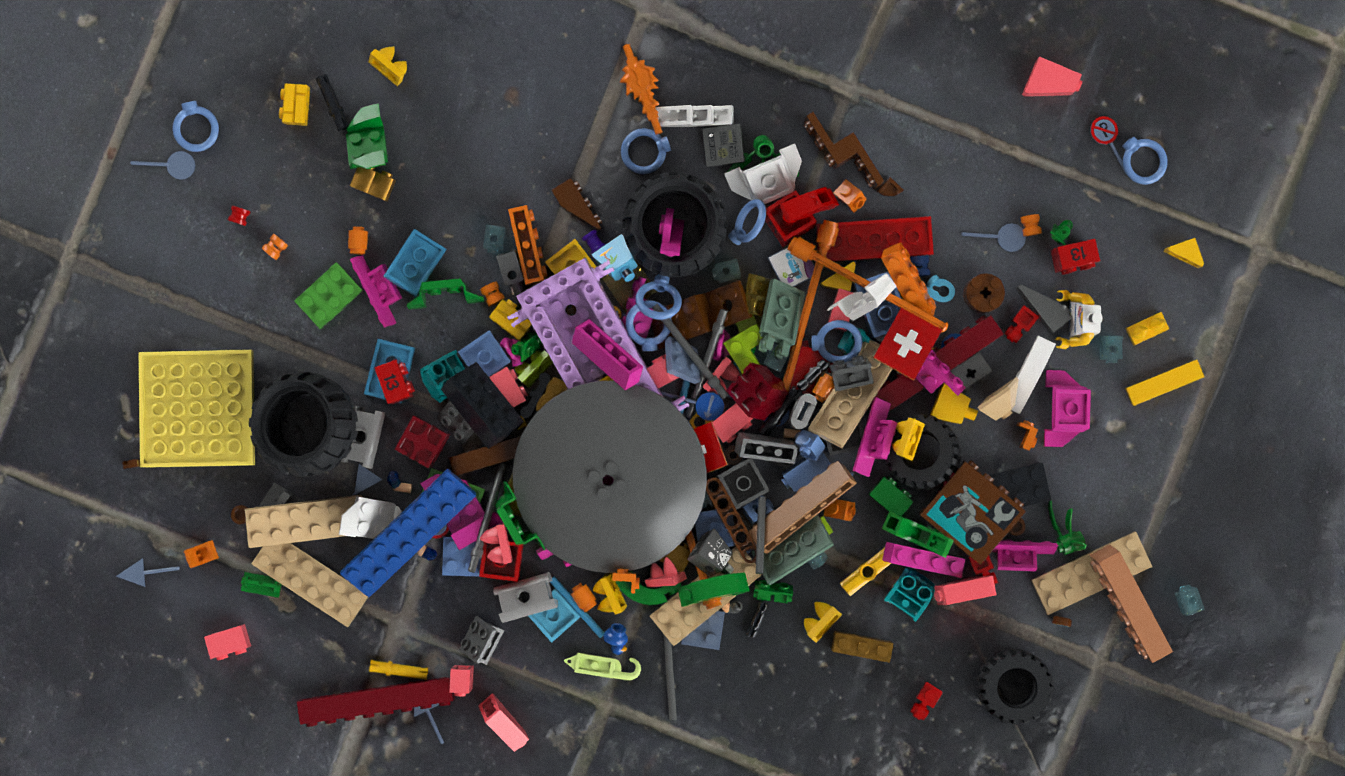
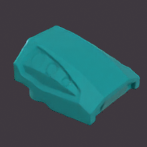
(438, 372)
(911, 593)

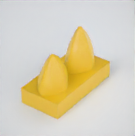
(382, 62)
(1147, 328)
(911, 433)
(614, 601)
(828, 616)

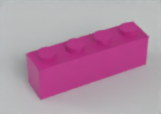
(607, 354)
(923, 559)

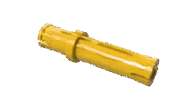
(398, 669)

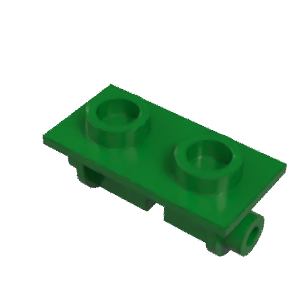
(1061, 232)
(527, 346)
(260, 585)
(782, 591)

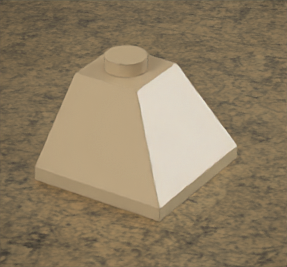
(1001, 401)

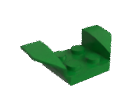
(367, 139)
(435, 287)
(513, 526)

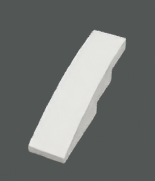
(695, 116)
(1031, 370)

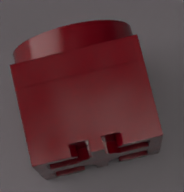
(758, 391)
(422, 441)

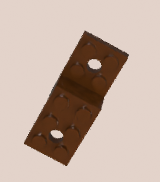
(843, 151)
(702, 310)

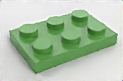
(328, 295)

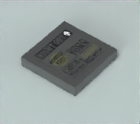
(723, 145)

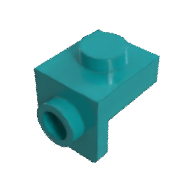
(847, 342)

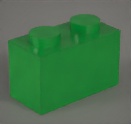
(890, 496)

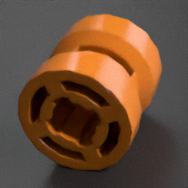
(1031, 225)
(271, 250)
(495, 297)

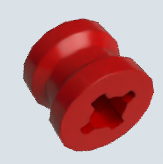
(238, 215)

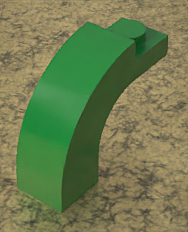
(918, 534)
(713, 588)
(647, 595)

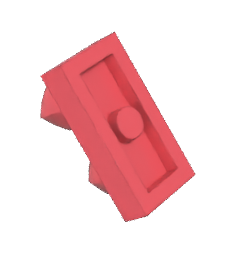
(726, 370)
(498, 535)
(669, 577)

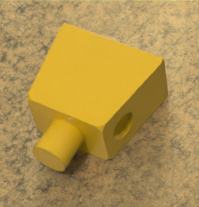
(952, 407)

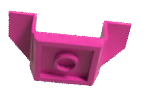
(1069, 408)
(466, 523)

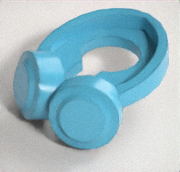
(936, 281)

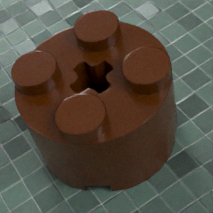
(976, 300)

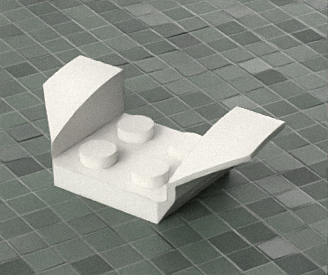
(769, 179)
(860, 303)
(368, 517)

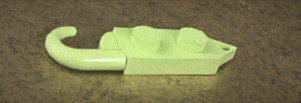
(602, 666)

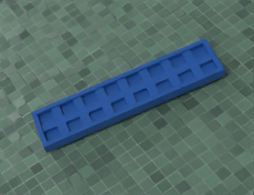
(408, 533)

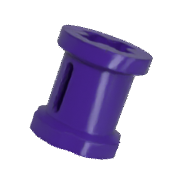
(593, 241)

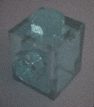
(1189, 600)

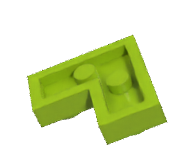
(741, 345)

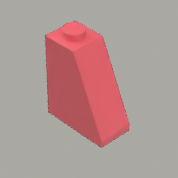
(1051, 80)
(964, 590)
(503, 723)

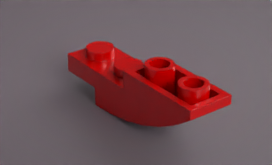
(808, 204)

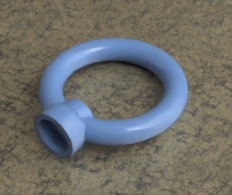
(192, 108)
(662, 145)
(1133, 145)
(739, 235)
(660, 284)
(818, 342)
(648, 344)

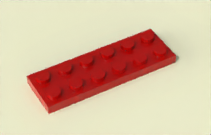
(870, 238)

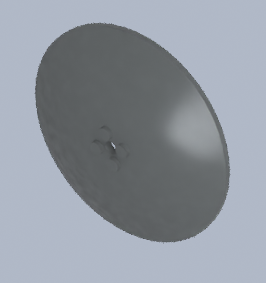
(619, 434)

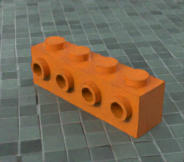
(526, 244)
(907, 278)

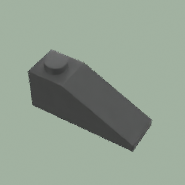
(1050, 312)

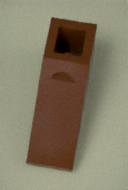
(572, 201)

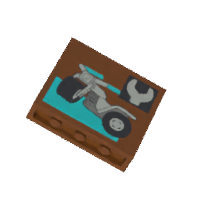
(973, 511)

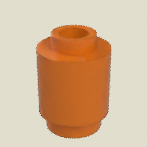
(357, 240)
(823, 388)
(583, 597)

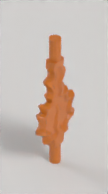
(640, 81)

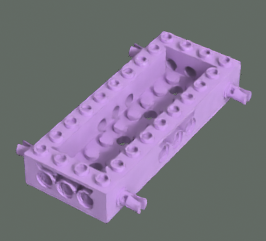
(546, 310)

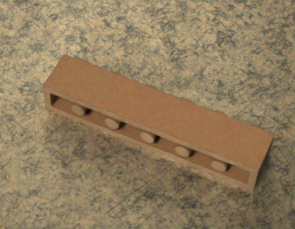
(804, 505)

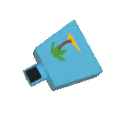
(619, 257)

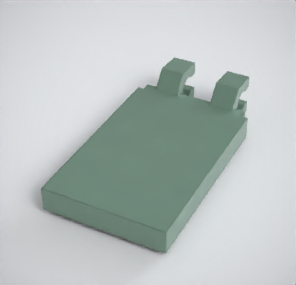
(780, 318)

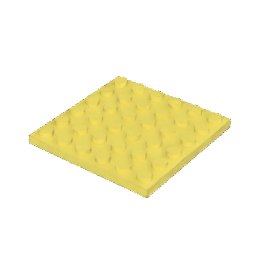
(196, 408)

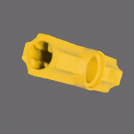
(857, 579)

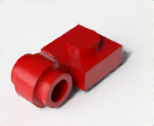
(1024, 320)
(984, 567)
(928, 696)

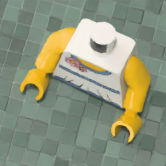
(1085, 319)

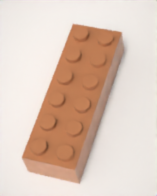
(1130, 603)

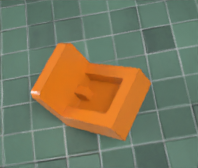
(850, 195)
(1029, 440)
(841, 510)
(201, 554)
(623, 575)

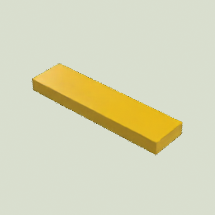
(1164, 382)

